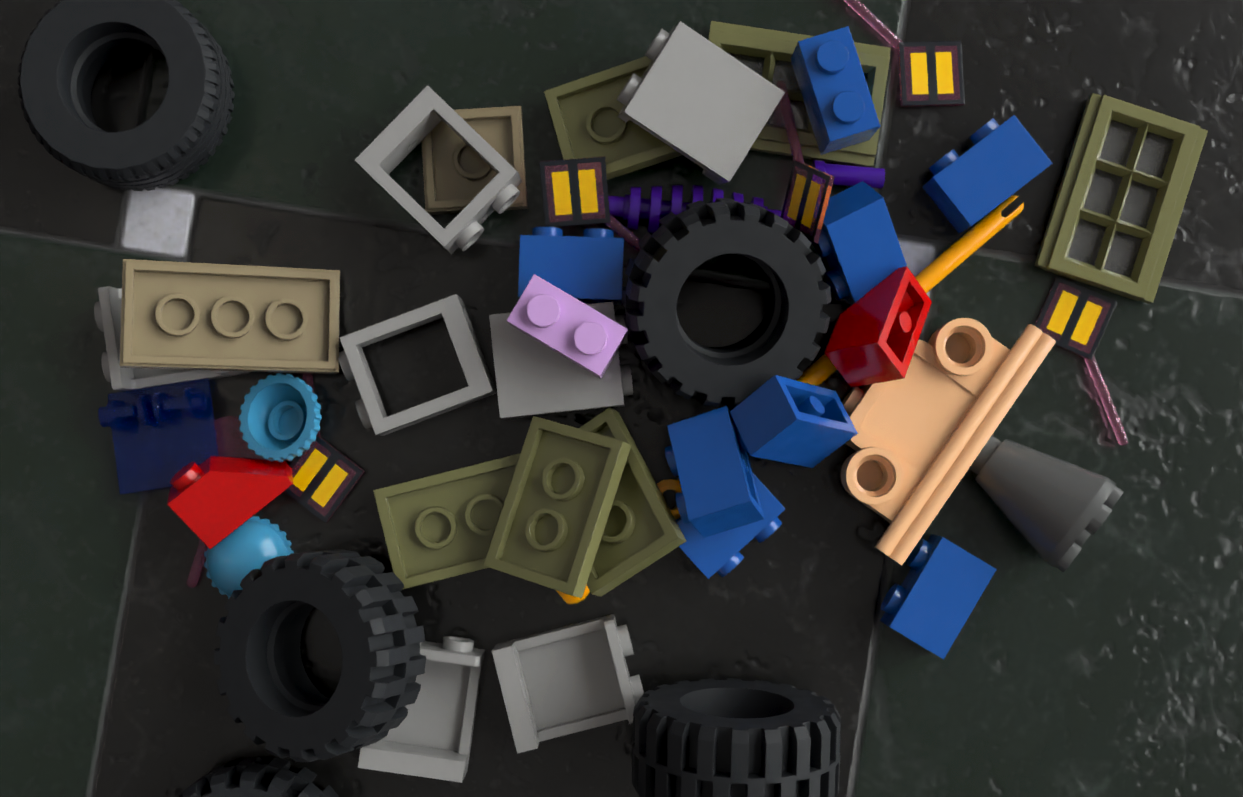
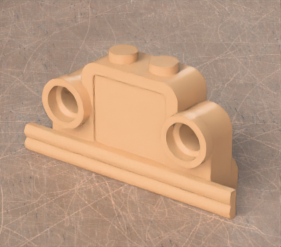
(931, 425)

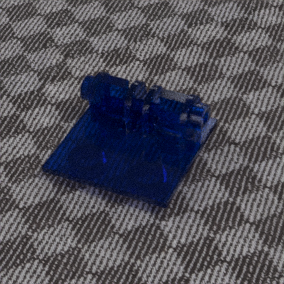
(159, 432)

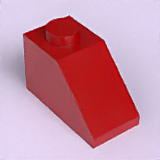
(880, 331)
(225, 493)

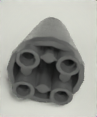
(1045, 497)

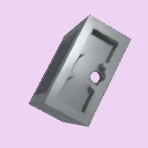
(405, 134)
(467, 349)

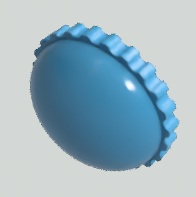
(280, 417)
(244, 551)

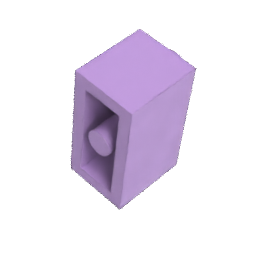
(567, 326)

